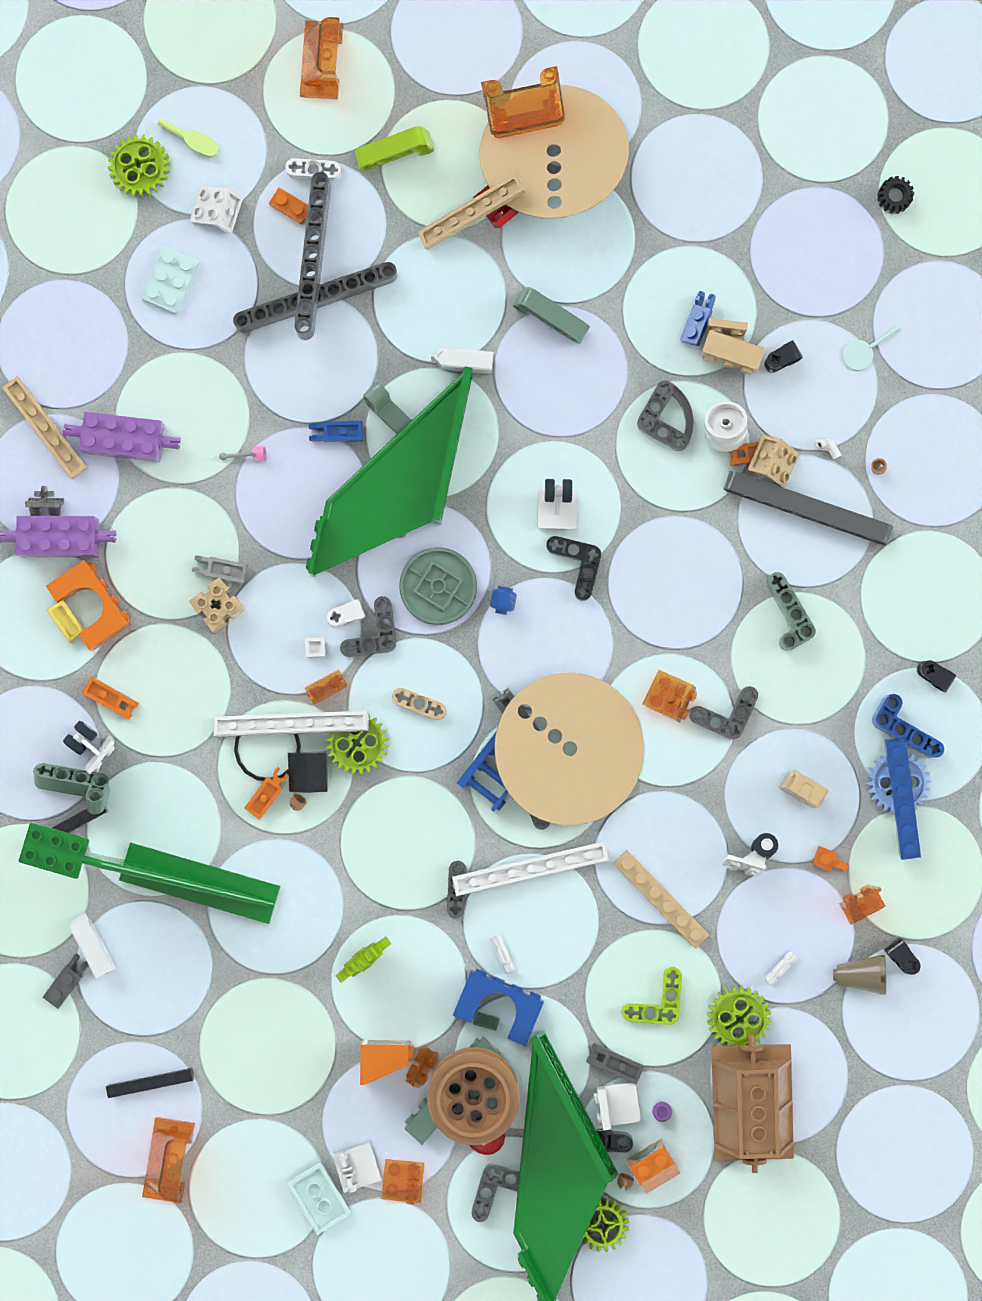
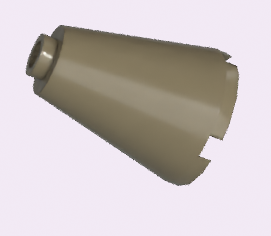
(863, 974)

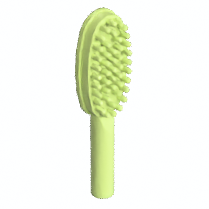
(194, 139)

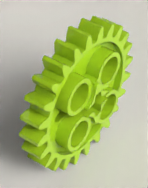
(144, 182)
(372, 754)
(363, 959)
(727, 1003)

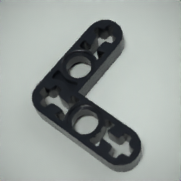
(581, 556)

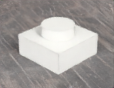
(315, 647)

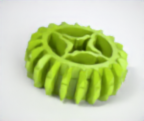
(611, 1223)

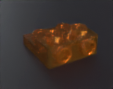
(670, 696)

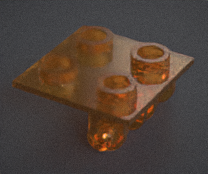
(403, 1181)

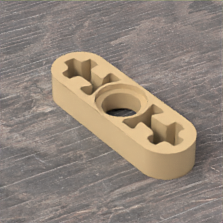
(403, 703)

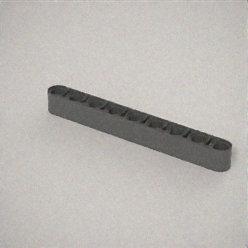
(312, 264)
(325, 299)
(808, 508)

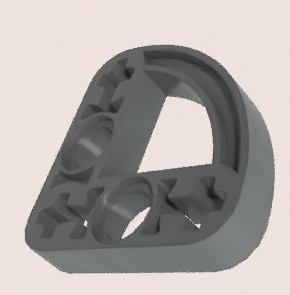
(656, 423)

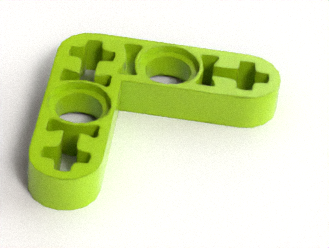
(665, 1004)

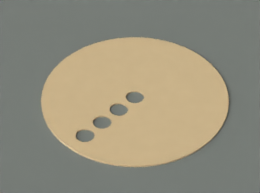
(590, 158)
(575, 786)

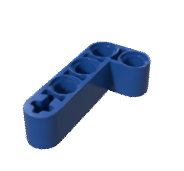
(909, 730)

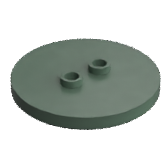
(438, 586)

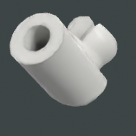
(828, 445)

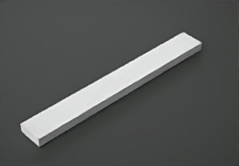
(291, 723)
(530, 868)

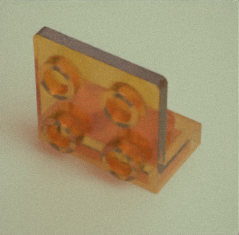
(862, 904)

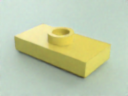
(65, 620)

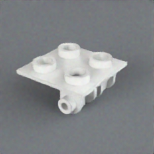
(357, 1167)

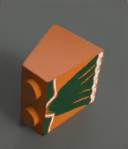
(383, 1057)
(653, 1166)

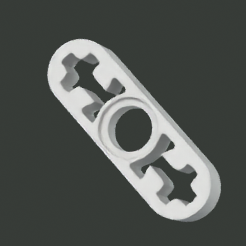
(308, 162)

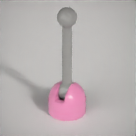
(258, 454)

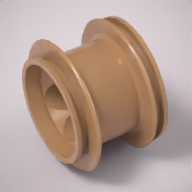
(461, 1125)

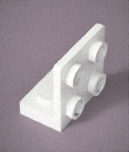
(217, 207)

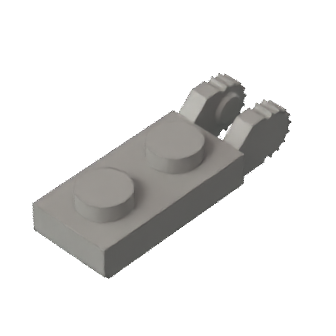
(222, 568)

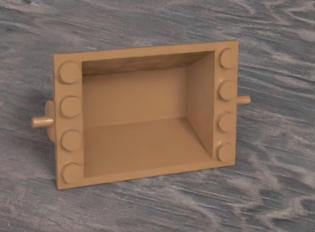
(752, 1103)

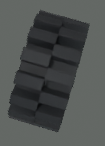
(891, 205)

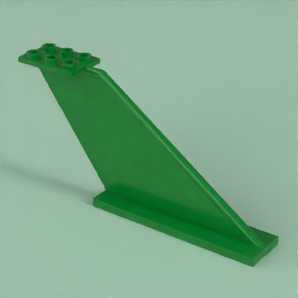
(397, 487)
(155, 871)
(559, 1173)

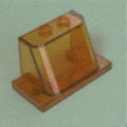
(320, 58)
(167, 1159)

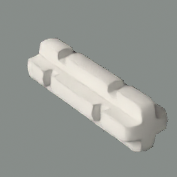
(503, 954)
(781, 968)

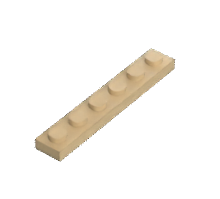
(471, 211)
(44, 427)
(661, 899)

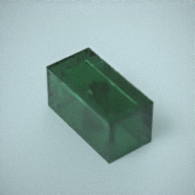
(486, 1021)

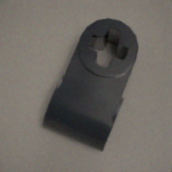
(785, 356)
(938, 675)
(901, 954)
(612, 1139)

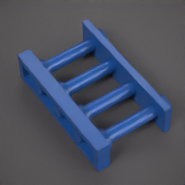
(480, 764)

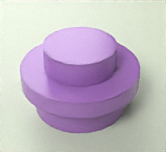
(662, 1111)

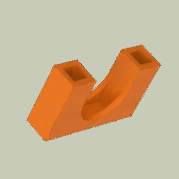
(112, 619)

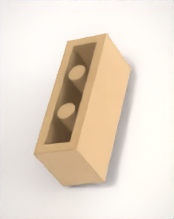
(732, 352)

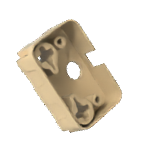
(803, 789)

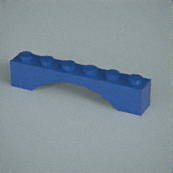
(902, 798)

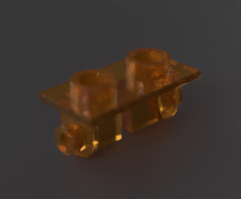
(326, 687)
(418, 1075)

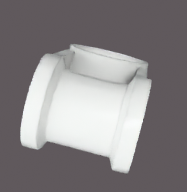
(349, 612)

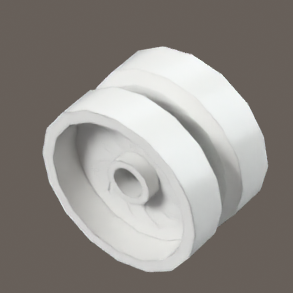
(725, 426)

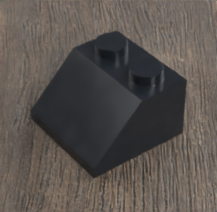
(308, 772)

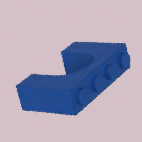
(527, 1005)

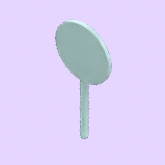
(859, 354)

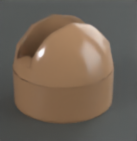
(876, 463)
(297, 802)
(625, 1180)

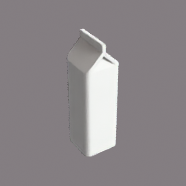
(457, 359)
(91, 946)

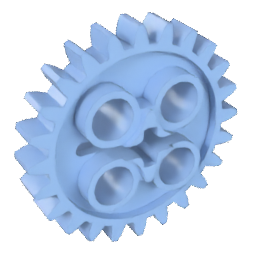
(882, 771)

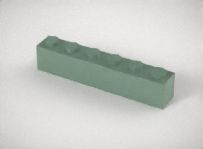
(421, 1124)

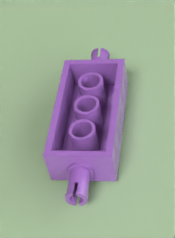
(122, 436)
(57, 536)

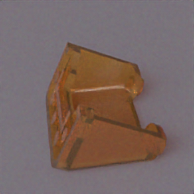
(525, 107)

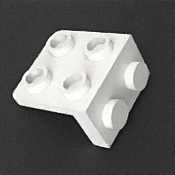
(617, 1104)

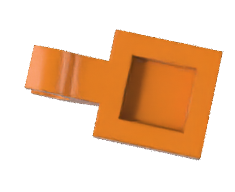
(827, 859)

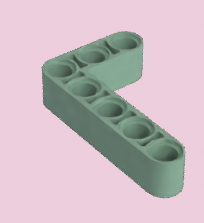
(379, 402)

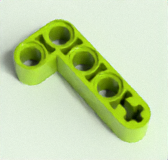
(394, 147)

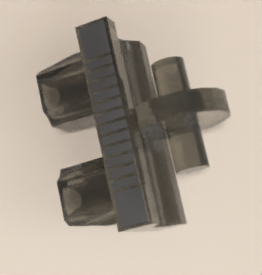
(35, 504)

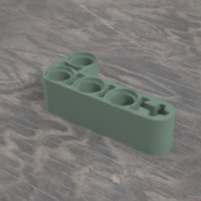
(552, 314)
(787, 608)
(75, 782)

